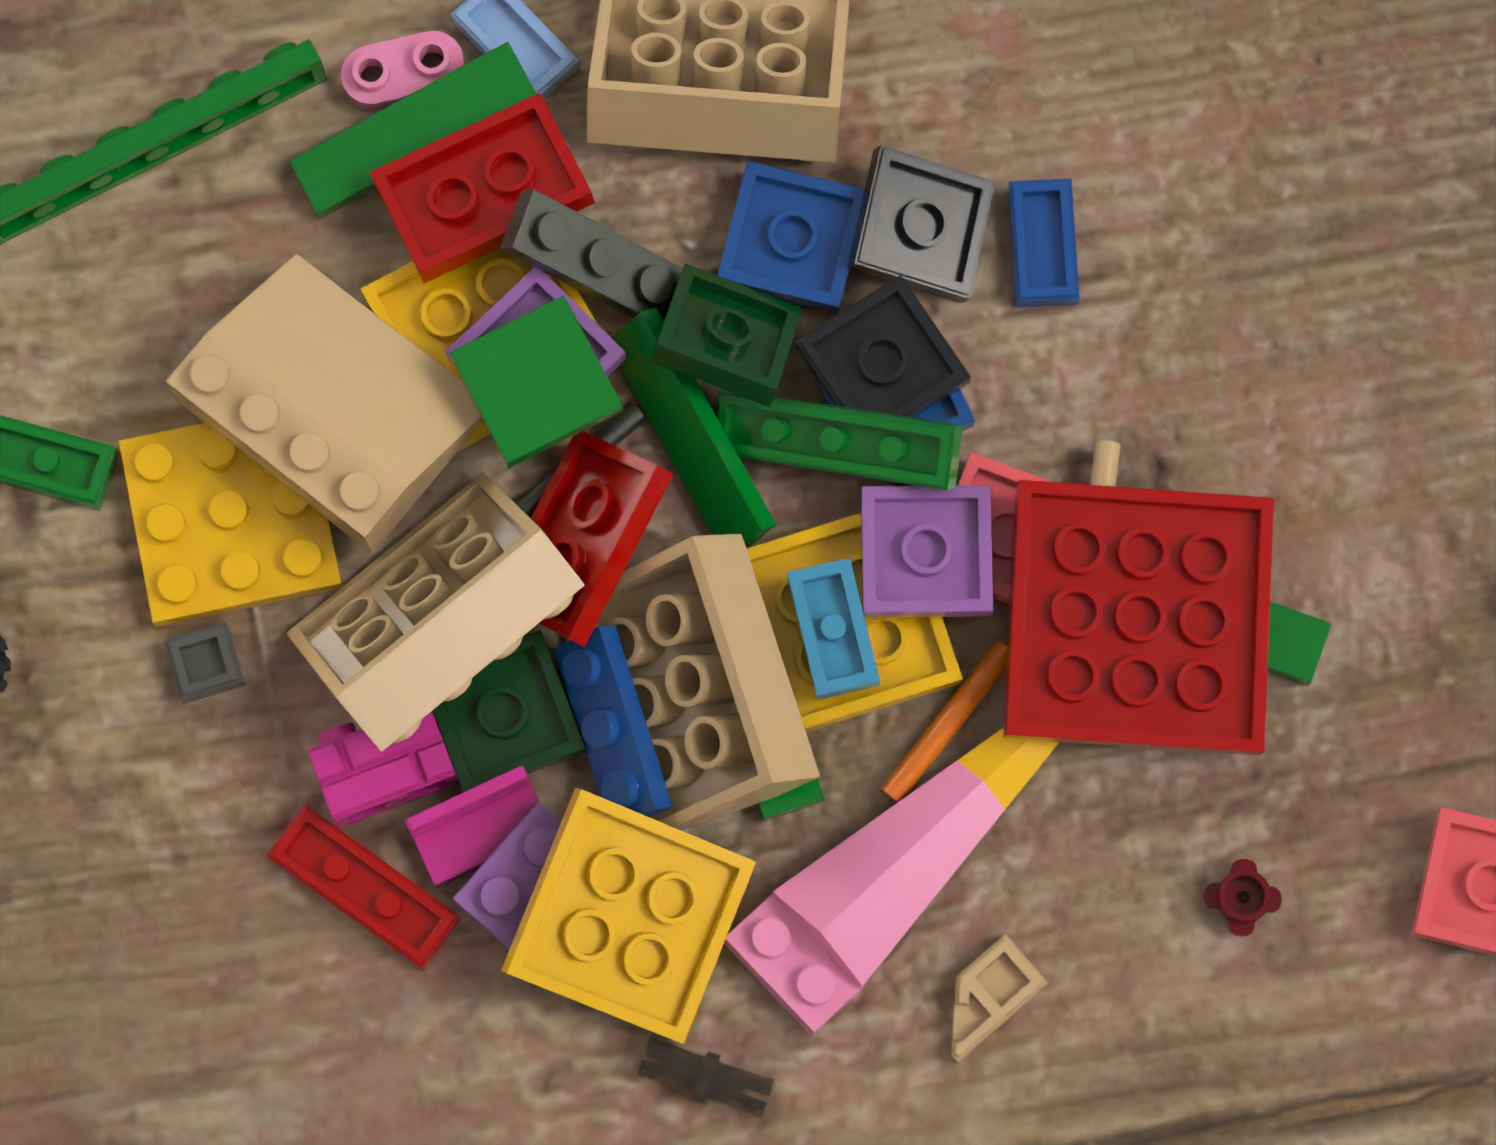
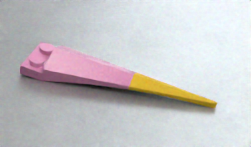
(850, 908)

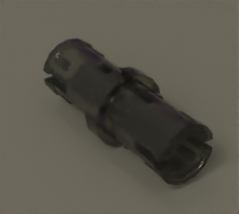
(706, 1077)

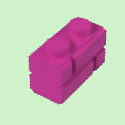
(366, 782)

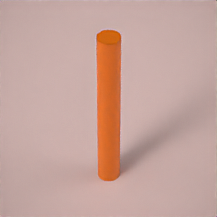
(946, 723)

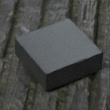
(204, 662)

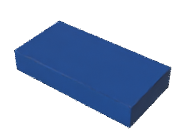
(1043, 243)

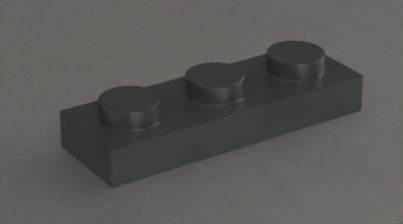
(589, 256)

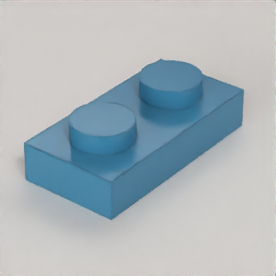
(833, 629)

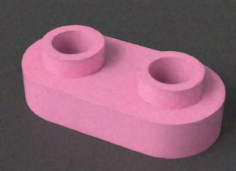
(401, 68)

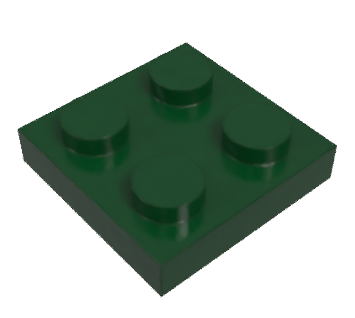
(726, 335)
(510, 717)

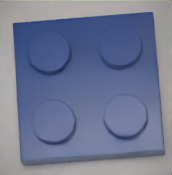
(792, 236)

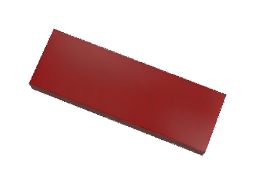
(363, 887)

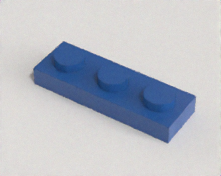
(612, 722)

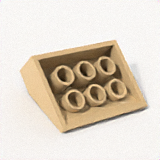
(719, 76)
(328, 400)
(435, 611)
(709, 679)

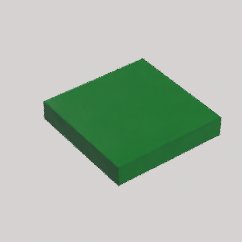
(536, 381)

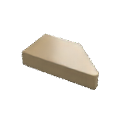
(990, 994)

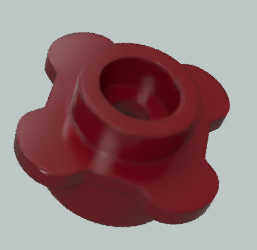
(1246, 879)

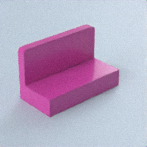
(468, 827)

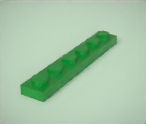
(170, 132)

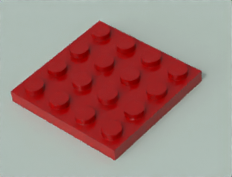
(1139, 618)

